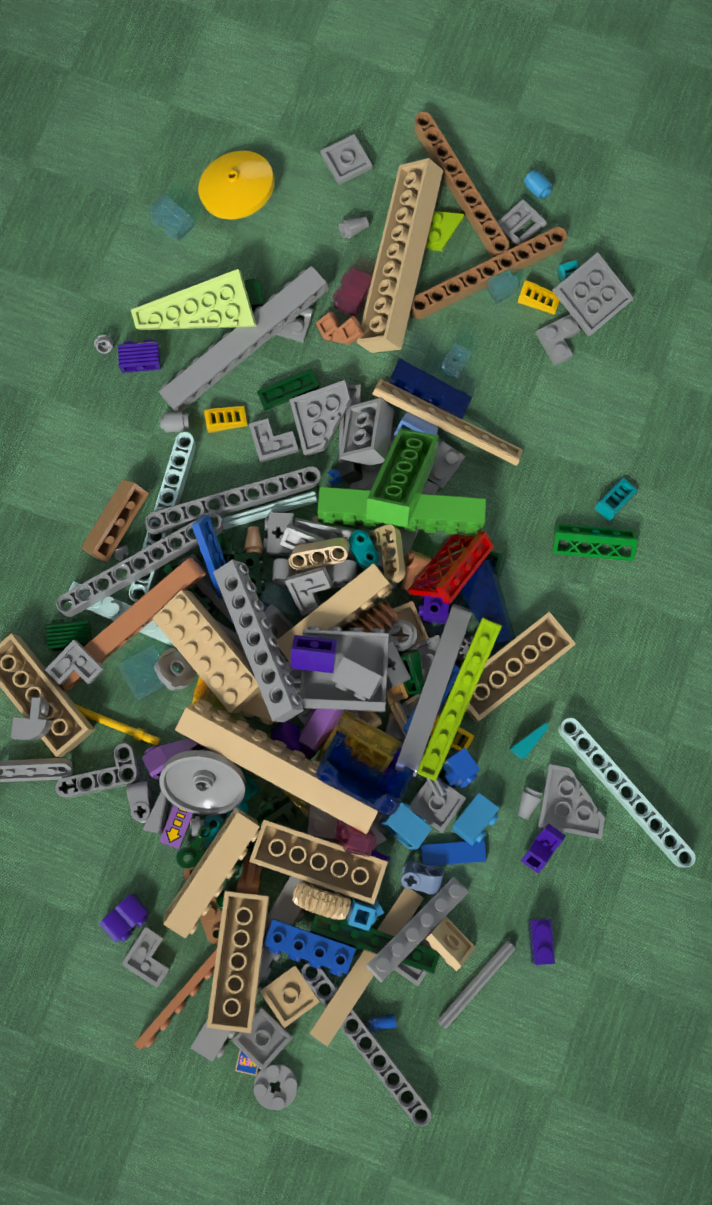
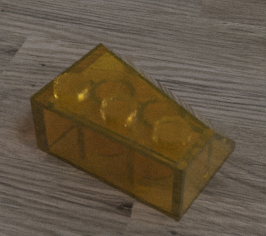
(367, 742)

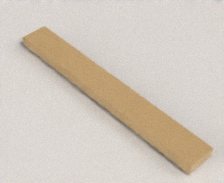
(448, 422)
(359, 975)

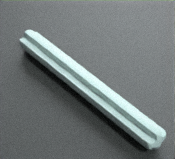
(263, 511)

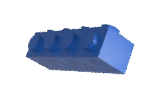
(460, 769)
(309, 946)

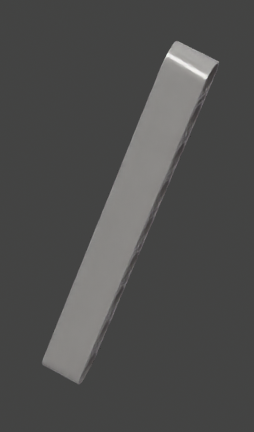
(241, 493)
(133, 573)
(434, 689)
(369, 1053)

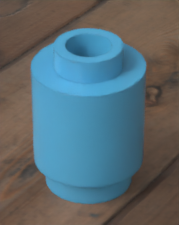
(538, 184)

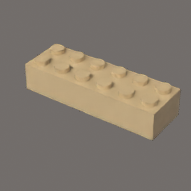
(343, 606)
(208, 650)
(518, 665)
(25, 677)
(318, 862)
(211, 872)
(238, 962)

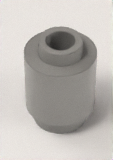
(175, 422)

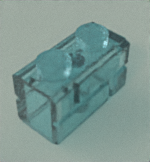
(171, 217)

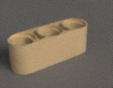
(313, 560)

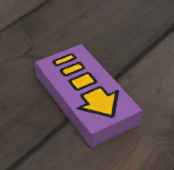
(176, 827)

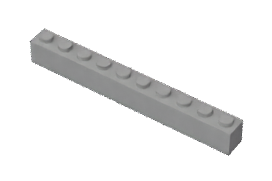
(244, 341)
(211, 1041)

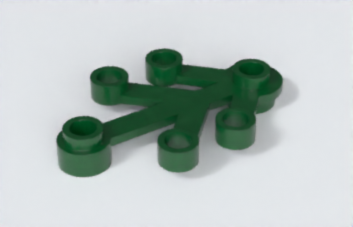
(197, 855)

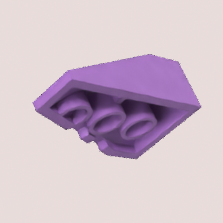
(319, 726)
(158, 756)

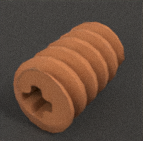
(378, 618)

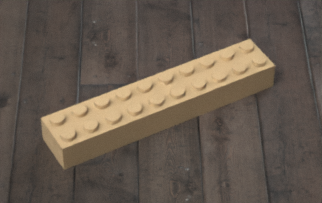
(400, 256)
(270, 761)

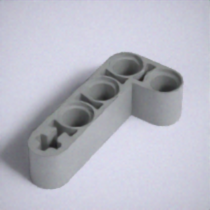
(339, 573)
(98, 776)

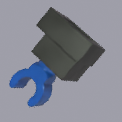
(348, 471)

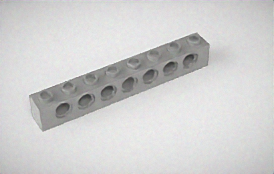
(256, 650)

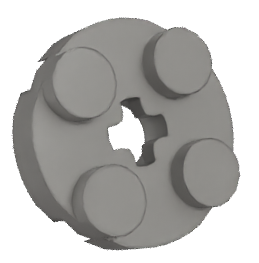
(166, 673)
(288, 1085)

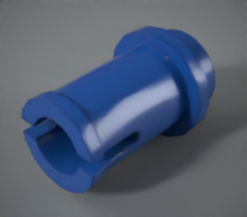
(382, 1022)

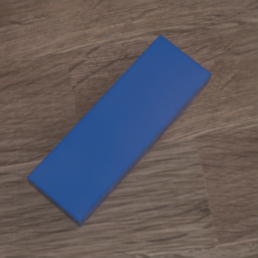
(453, 853)

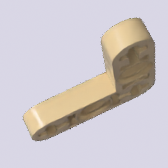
(385, 545)

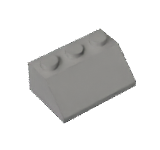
(367, 432)

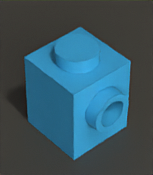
(361, 914)

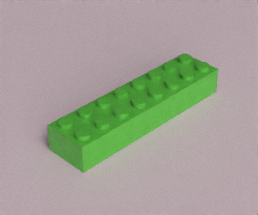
(431, 513)

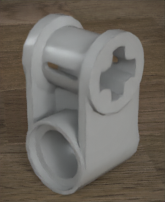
(140, 797)

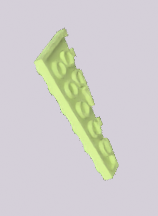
(211, 304)

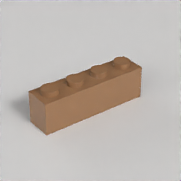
(114, 520)

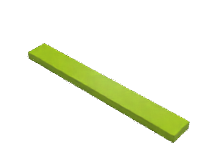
(458, 699)

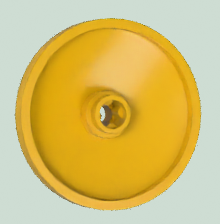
(236, 185)

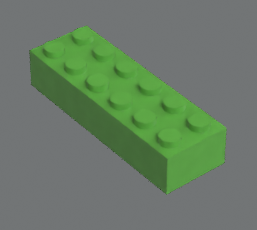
(402, 477)

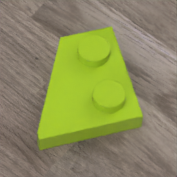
(442, 229)

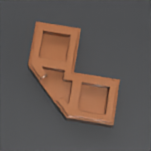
(346, 333)

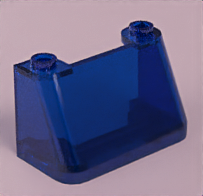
(360, 780)

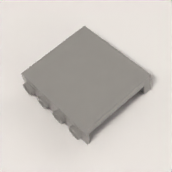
(361, 647)

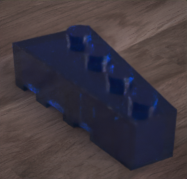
(430, 389)
(487, 600)

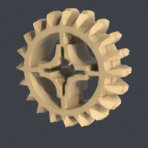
(321, 900)

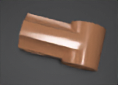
(415, 564)
(249, 881)

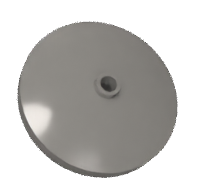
(202, 782)

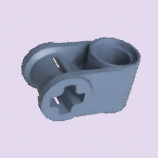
(423, 878)

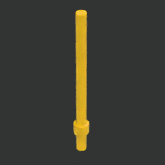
(138, 734)

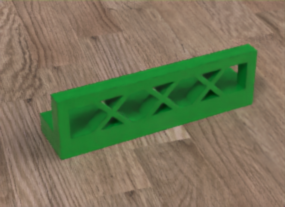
(596, 535)

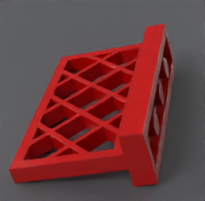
(456, 573)

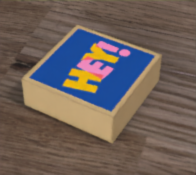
(245, 1065)

